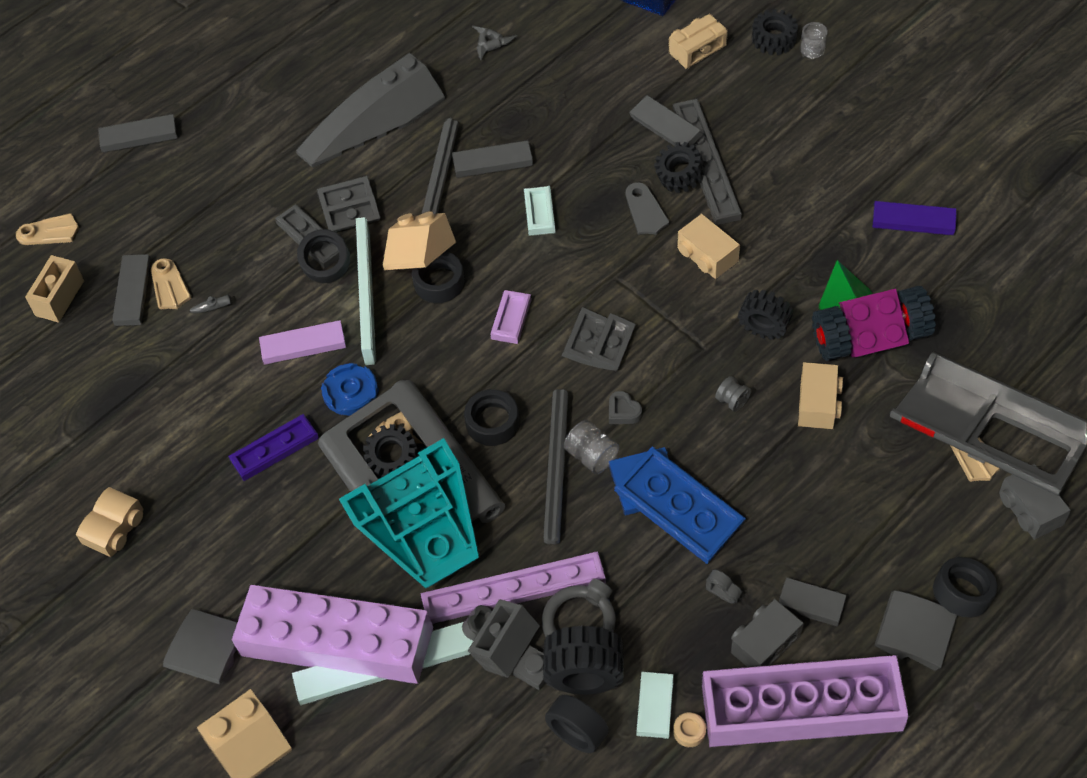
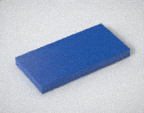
(679, 505)

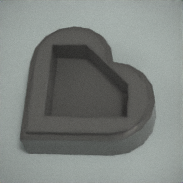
(623, 409)
(722, 586)
(475, 621)

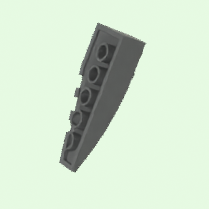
(383, 103)

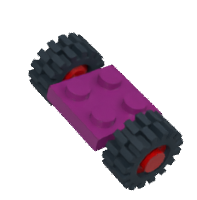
(873, 323)

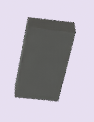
(812, 601)

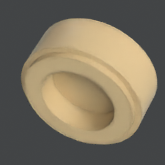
(689, 729)

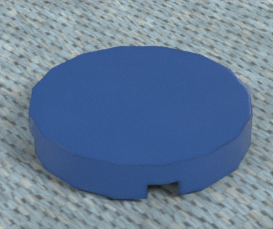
(349, 388)

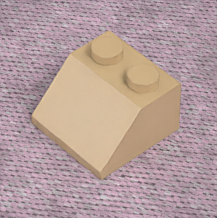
(417, 240)
(244, 737)

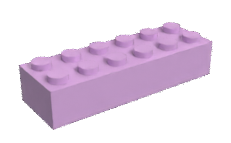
(333, 633)
(804, 701)

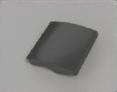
(346, 202)
(598, 340)
(915, 629)
(202, 647)

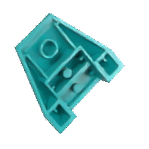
(418, 515)

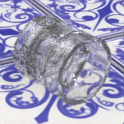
(813, 40)

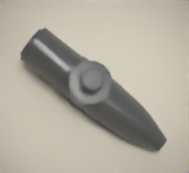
(211, 304)

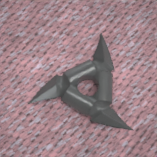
(495, 37)

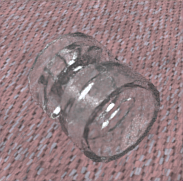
(589, 445)

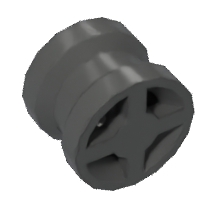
(733, 393)

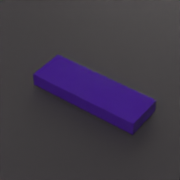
(914, 218)
(273, 447)

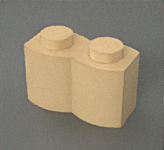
(110, 522)

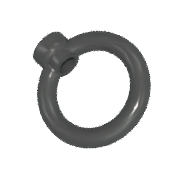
(595, 593)

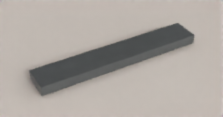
(715, 181)

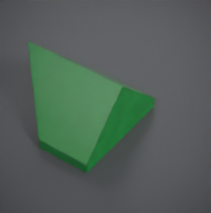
(842, 287)

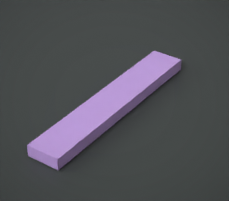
(512, 587)

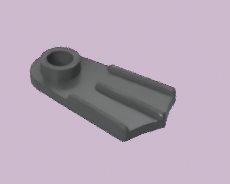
(645, 210)

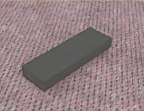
(664, 122)
(137, 133)
(492, 159)
(298, 225)
(131, 290)

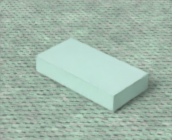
(539, 210)
(655, 705)

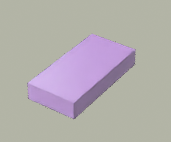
(511, 317)

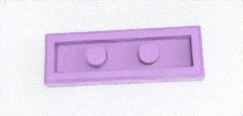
(302, 342)

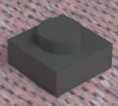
(531, 668)

